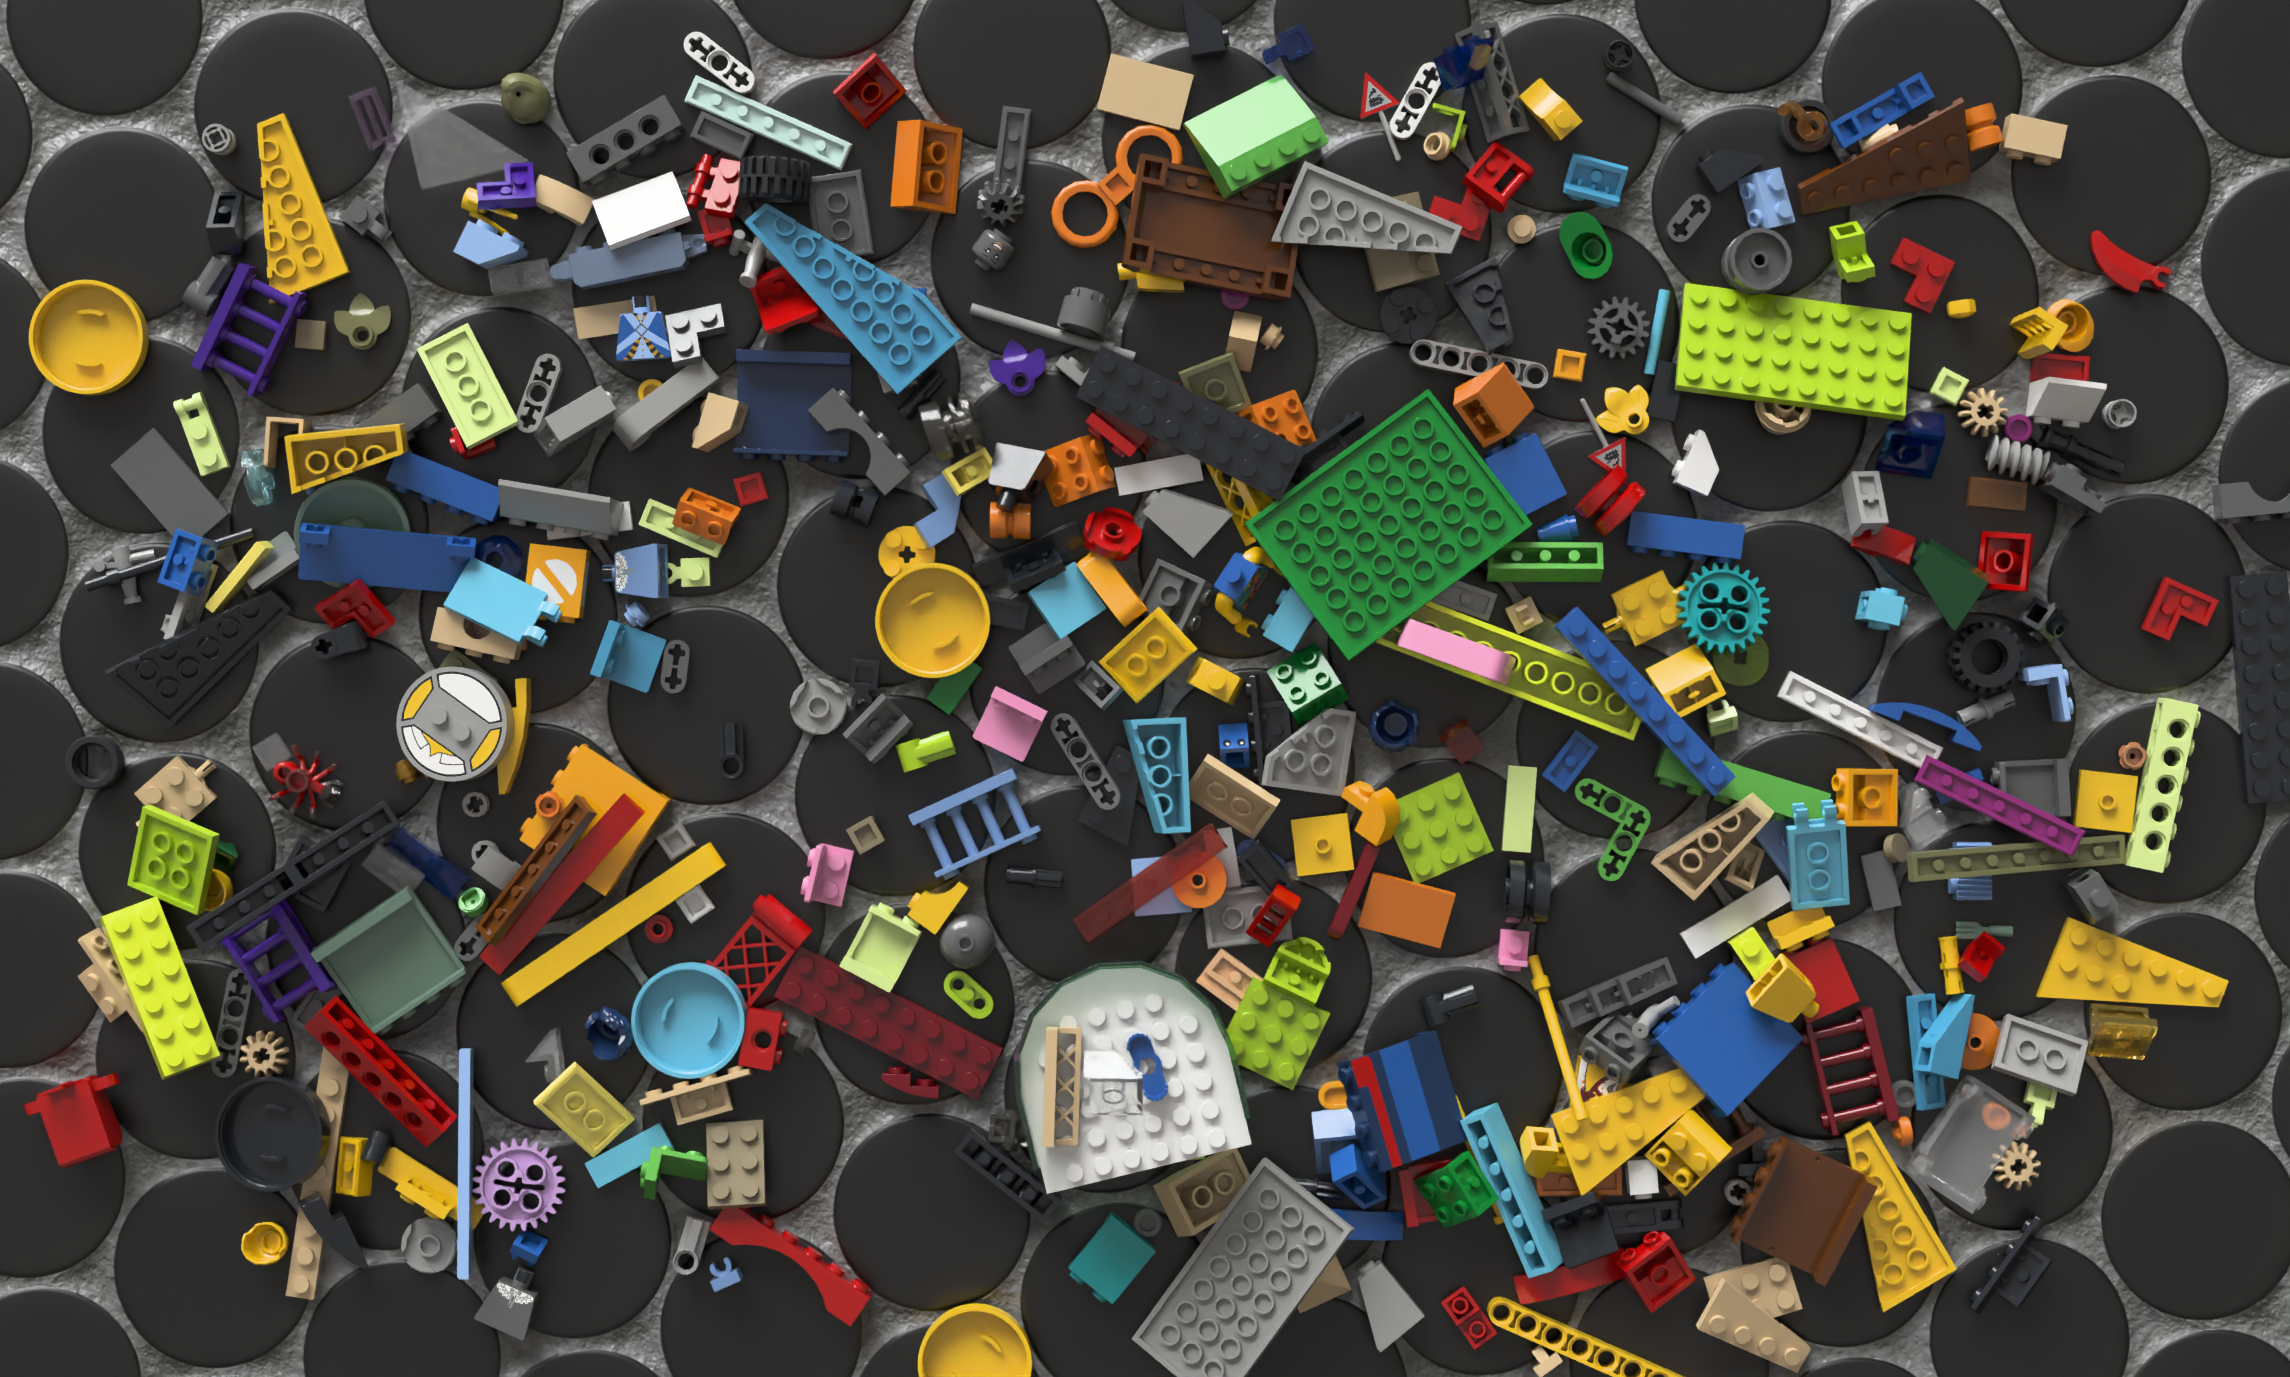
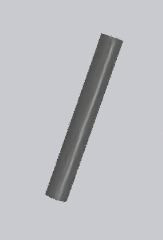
(1644, 98)

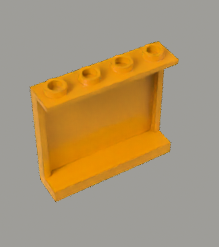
(601, 786)

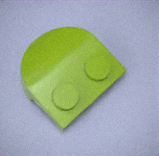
(1299, 970)

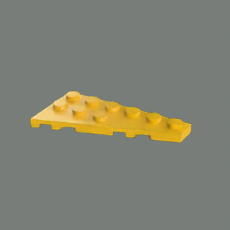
(296, 226)
(2109, 968)
(1622, 1124)
(1897, 1232)

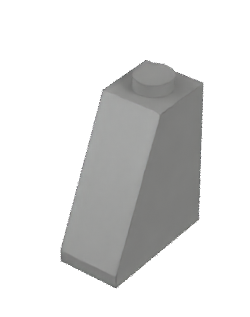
(574, 420)
(1186, 519)
(1387, 1304)

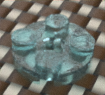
(257, 481)

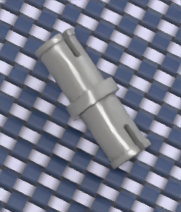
(1985, 708)

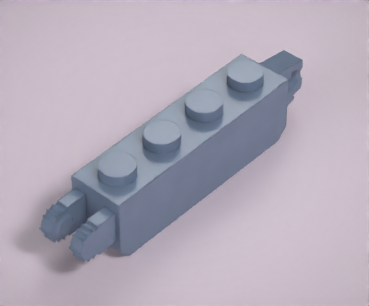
(630, 262)

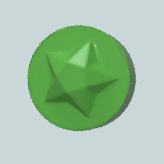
(473, 902)

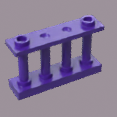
(221, 331)
(290, 931)

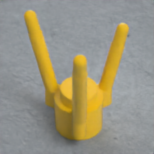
(470, 204)

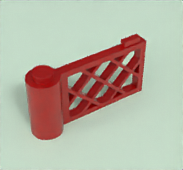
(777, 924)

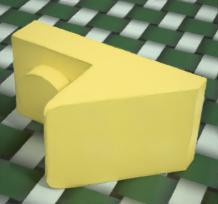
(969, 472)

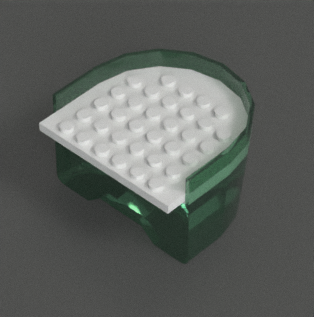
(1199, 1061)

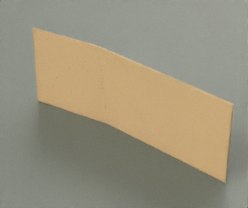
(603, 318)

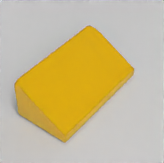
(353, 1174)

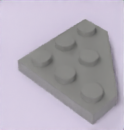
(1314, 755)

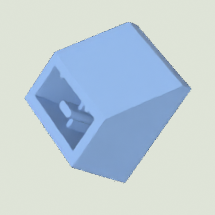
(487, 249)

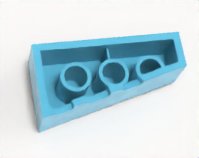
(1162, 768)

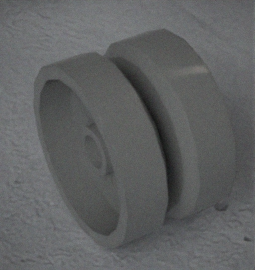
(1773, 258)

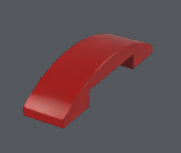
(1568, 1281)

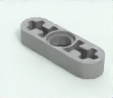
(538, 370)

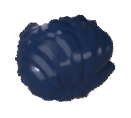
(1394, 726)
(609, 1034)

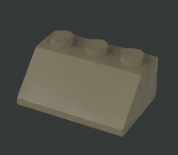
(1401, 268)

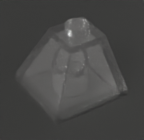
(1111, 1085)

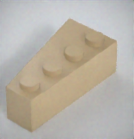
(1709, 848)

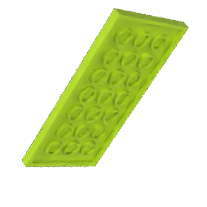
(1793, 352)

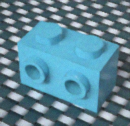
(1881, 608)

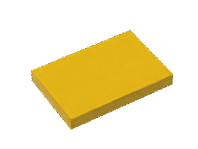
(1147, 655)

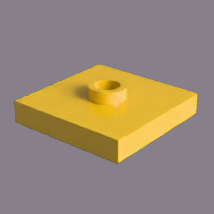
(2105, 801)
(1322, 844)

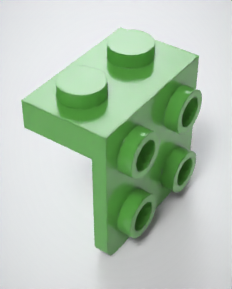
(670, 1162)

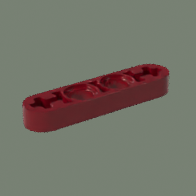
(1353, 890)

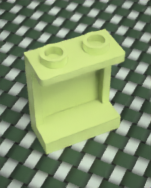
(882, 947)

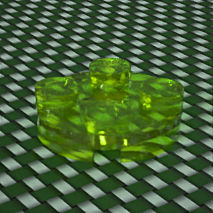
(1740, 674)

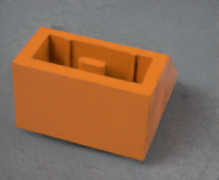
(1492, 404)

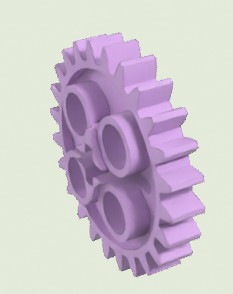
(522, 1158)

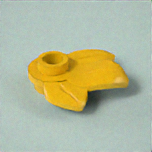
(1622, 407)

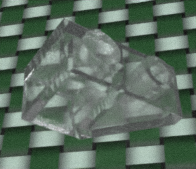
(1919, 819)

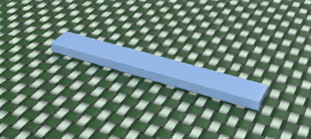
(465, 1163)

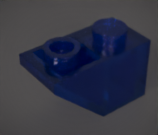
(1464, 63)

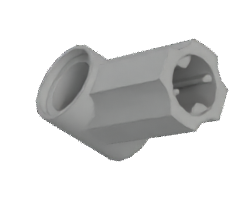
(692, 1242)

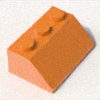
(926, 167)

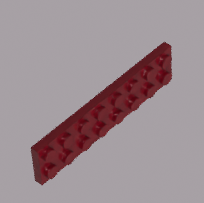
(888, 1022)

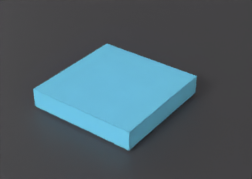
(1066, 601)

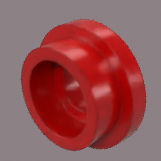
(665, 922)

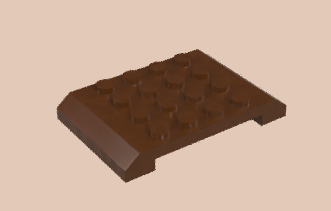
(1195, 236)

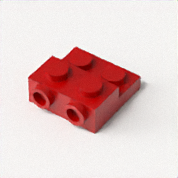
(1655, 1270)

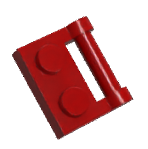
(1491, 169)

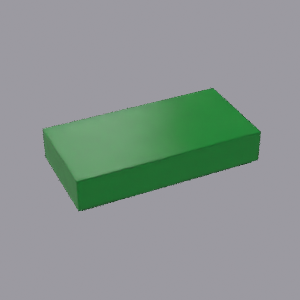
(953, 687)

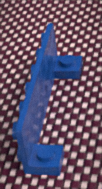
(382, 557)

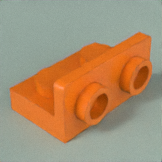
(705, 516)

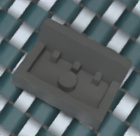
(878, 728)

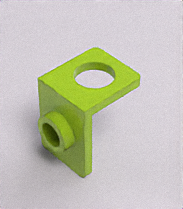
(1460, 127)

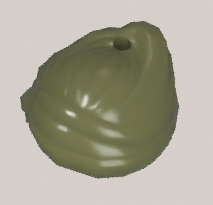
(530, 104)

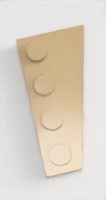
(1742, 1323)

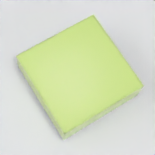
(1948, 386)

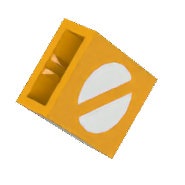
(562, 576)

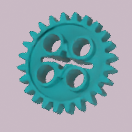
(1722, 583)

